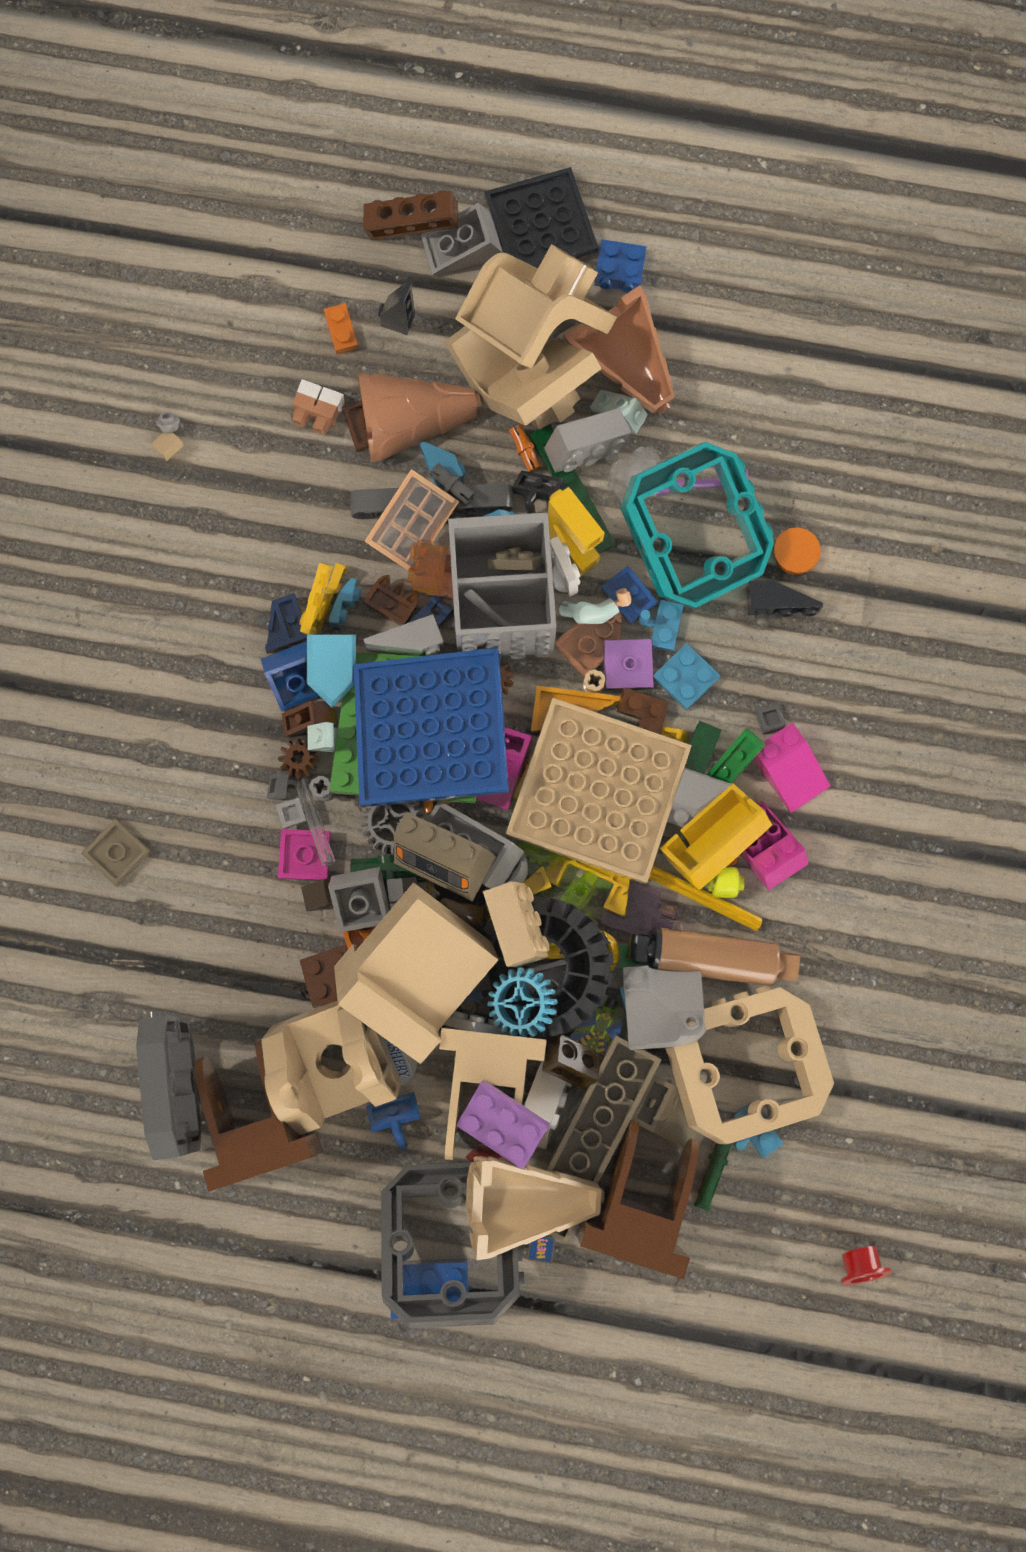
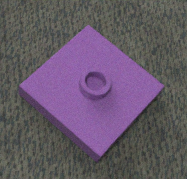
(628, 664)

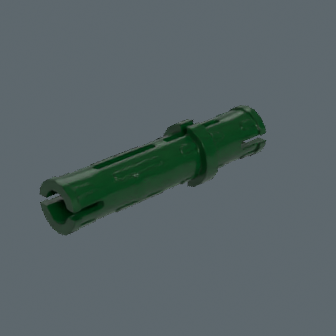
(712, 1175)

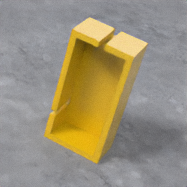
(716, 836)

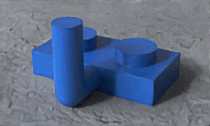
(393, 1115)

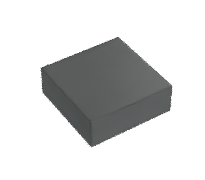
(770, 718)

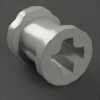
(317, 782)

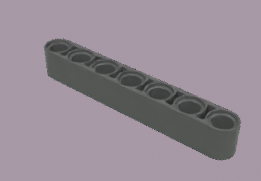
(487, 499)

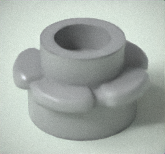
(168, 422)

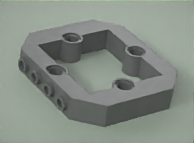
(168, 1085)
(436, 1309)

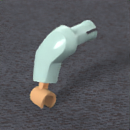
(595, 614)

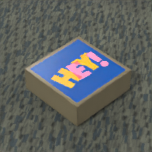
(541, 1250)

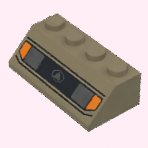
(441, 856)

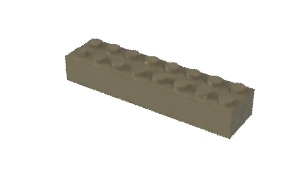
(603, 1115)

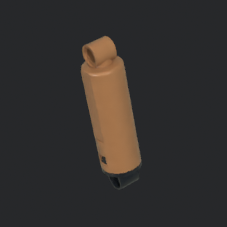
(714, 956)

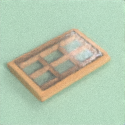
(413, 514)

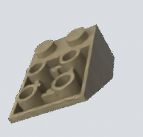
(664, 1113)

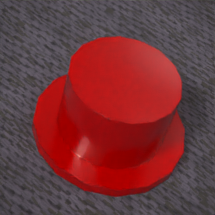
(863, 1266)

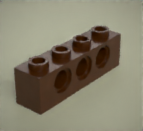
(422, 220)

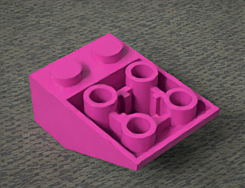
(517, 751)
(775, 853)

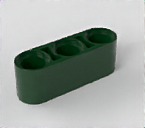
(703, 745)

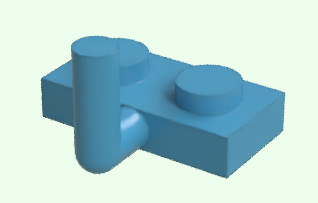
(664, 625)
(763, 1143)

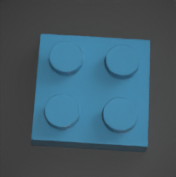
(686, 676)

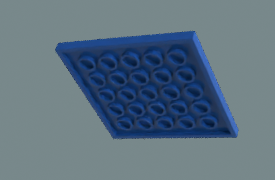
(430, 728)

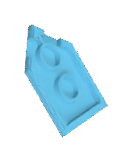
(331, 665)

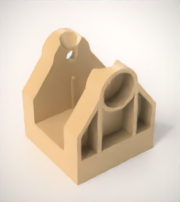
(307, 1091)

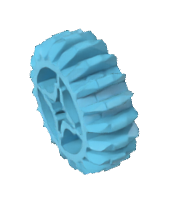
(522, 993)

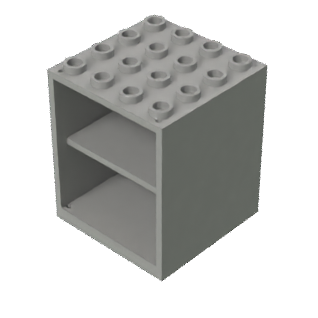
(515, 595)

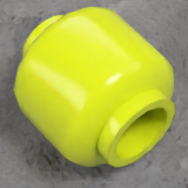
(727, 883)

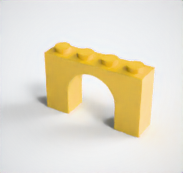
(576, 527)

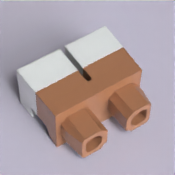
(316, 405)

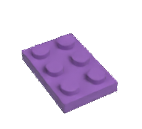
(503, 1124)

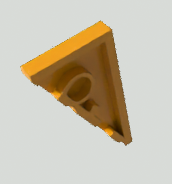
(582, 699)

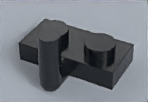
(536, 486)

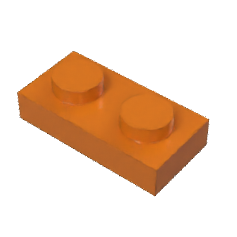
(341, 328)

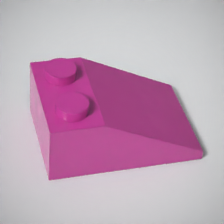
(791, 768)

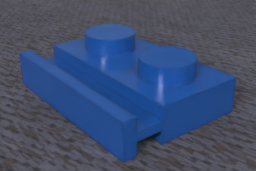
(640, 596)

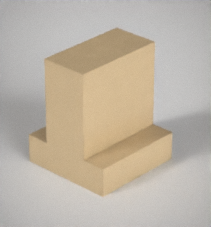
(413, 972)

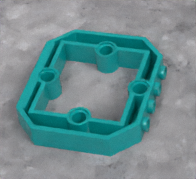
(750, 520)

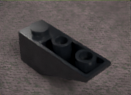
(775, 598)

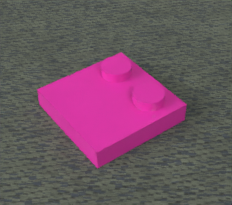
(300, 856)

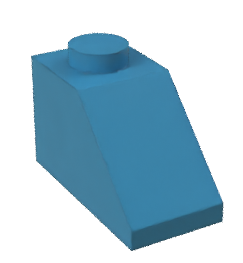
(434, 455)

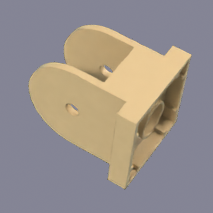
(490, 1058)

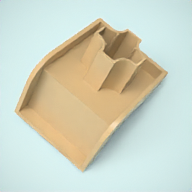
(523, 304)
(521, 392)

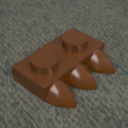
(390, 602)

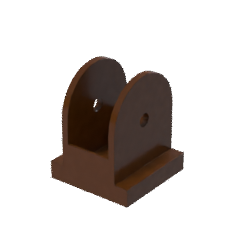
(251, 1148)
(636, 1230)

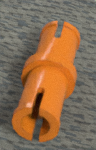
(525, 448)

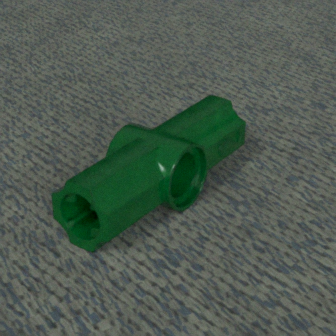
(386, 863)

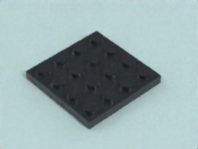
(539, 214)

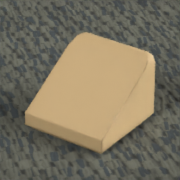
(167, 445)

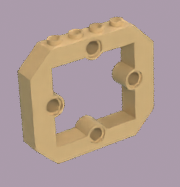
(809, 1064)

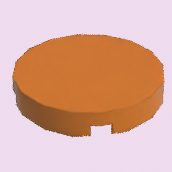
(796, 551)

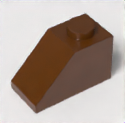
(310, 713)

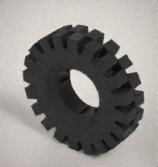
(585, 973)

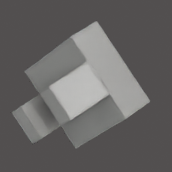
(291, 813)

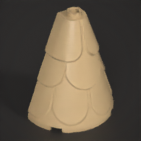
(523, 1205)

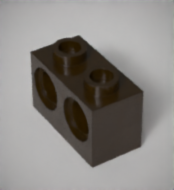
(571, 1062)

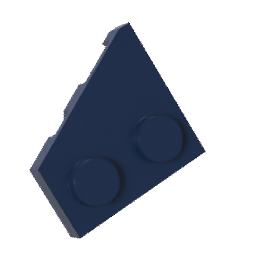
(284, 624)

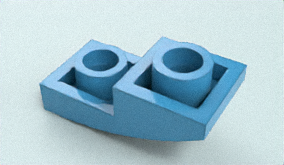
(346, 598)

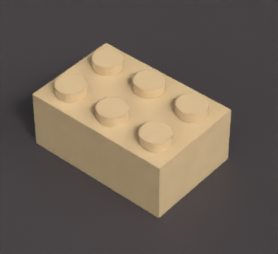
(516, 924)

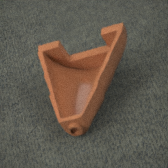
(630, 352)
(411, 411)

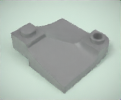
(662, 1007)

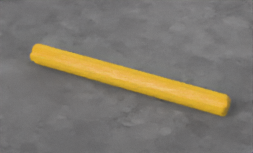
(705, 898)

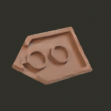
(584, 643)

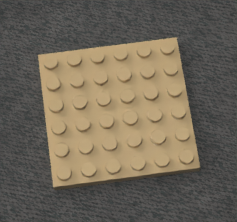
(598, 791)

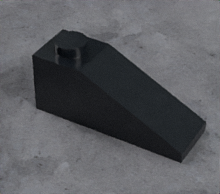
(398, 310)

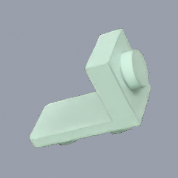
(630, 407)
(322, 737)

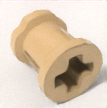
(596, 676)

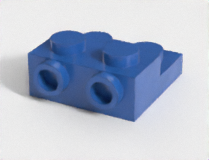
(620, 265)

